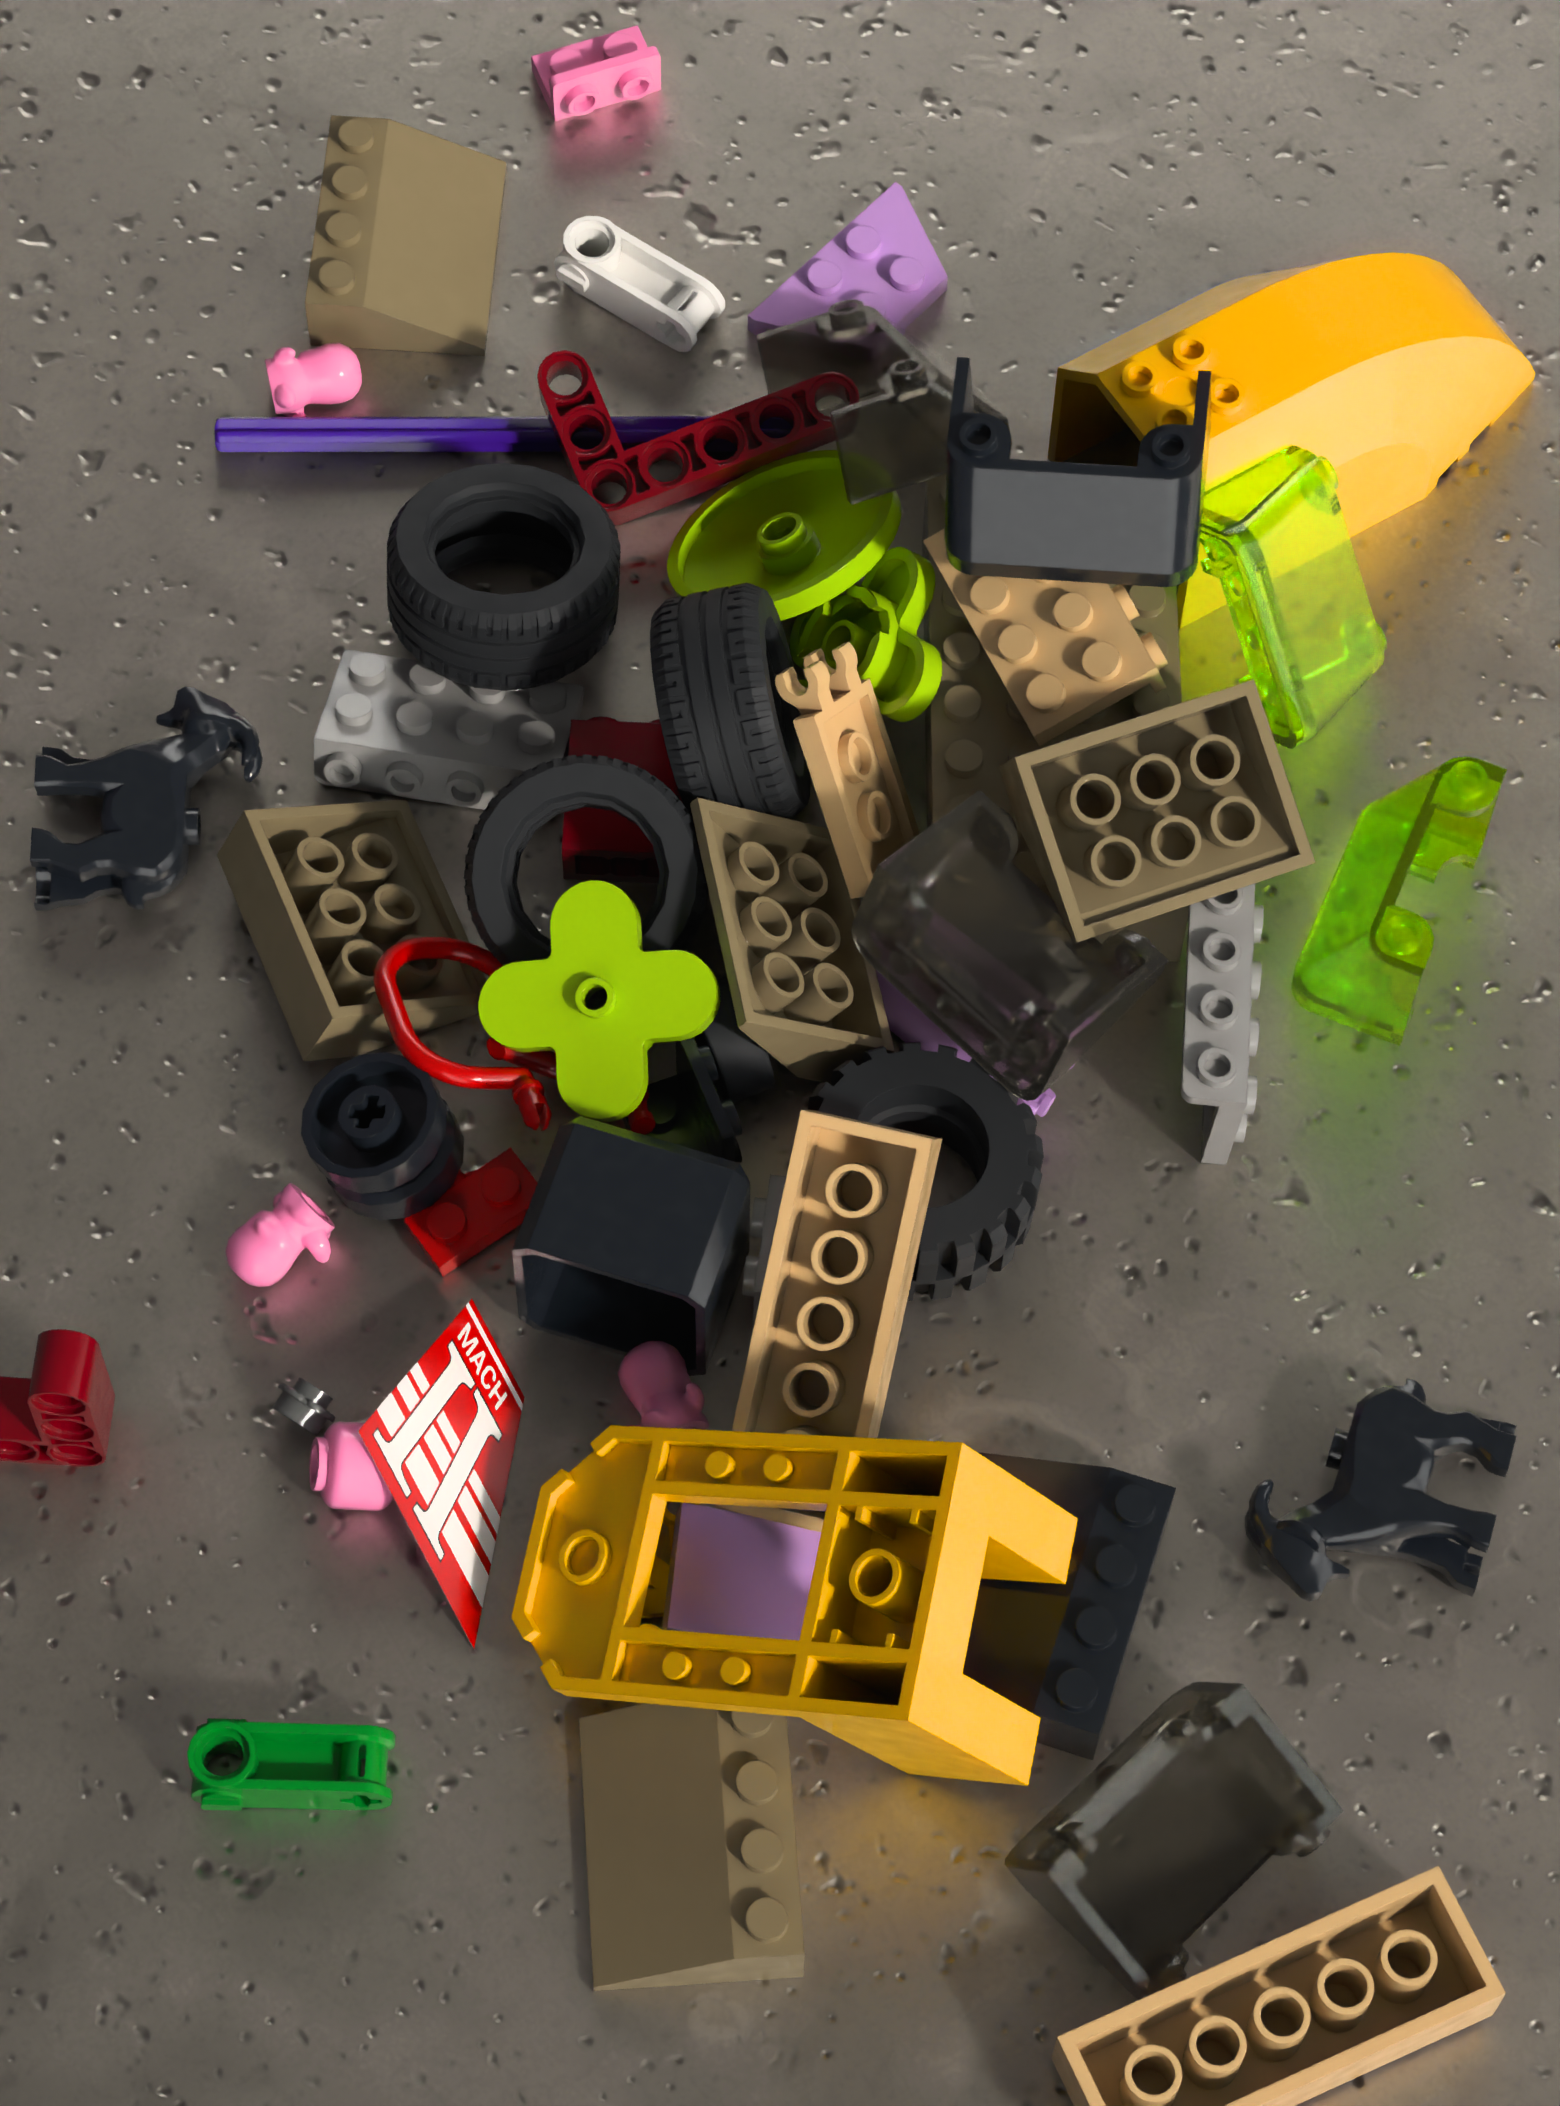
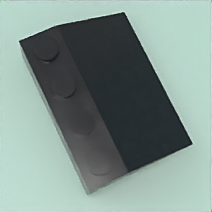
(1066, 1643)

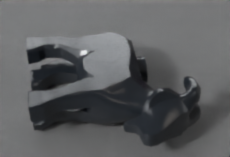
(143, 806)
(1383, 1497)

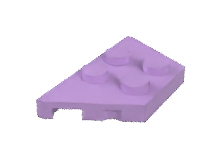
(874, 259)

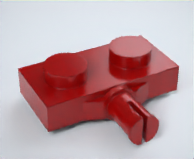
(474, 1212)

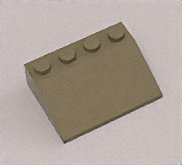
(403, 240)
(1158, 811)
(325, 902)
(789, 939)
(690, 1847)

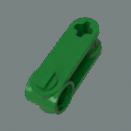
(291, 1765)

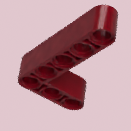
(684, 446)
(63, 1408)

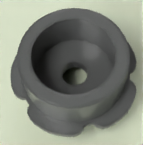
(304, 1405)

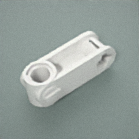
(636, 282)

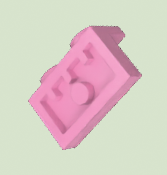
(597, 73)

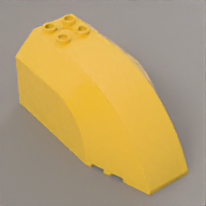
(1349, 357)

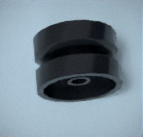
(382, 1136)

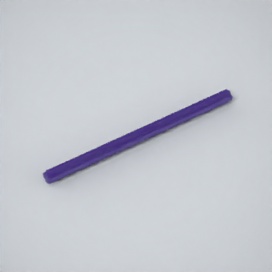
(444, 433)

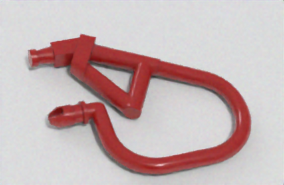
(526, 1090)

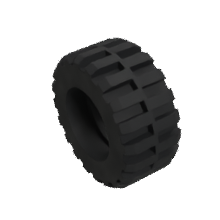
(976, 1118)

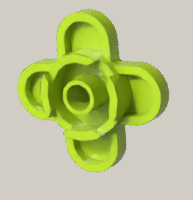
(882, 627)
(605, 1049)

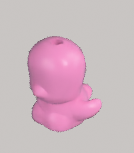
(317, 376)
(273, 1239)
(660, 1387)

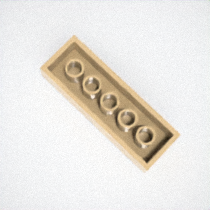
(835, 1285)
(1294, 2010)

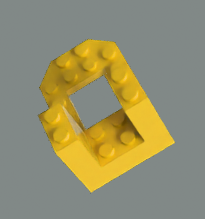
(885, 1604)

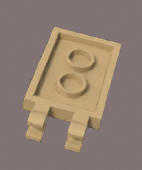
(850, 763)

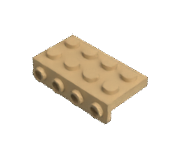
(1055, 643)

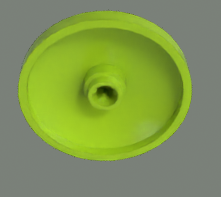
(785, 533)

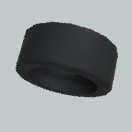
(740, 1061)

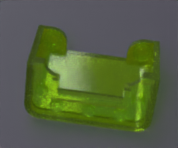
(1292, 589)
(1362, 948)

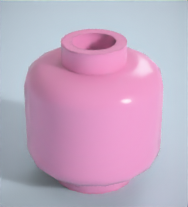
(345, 1470)

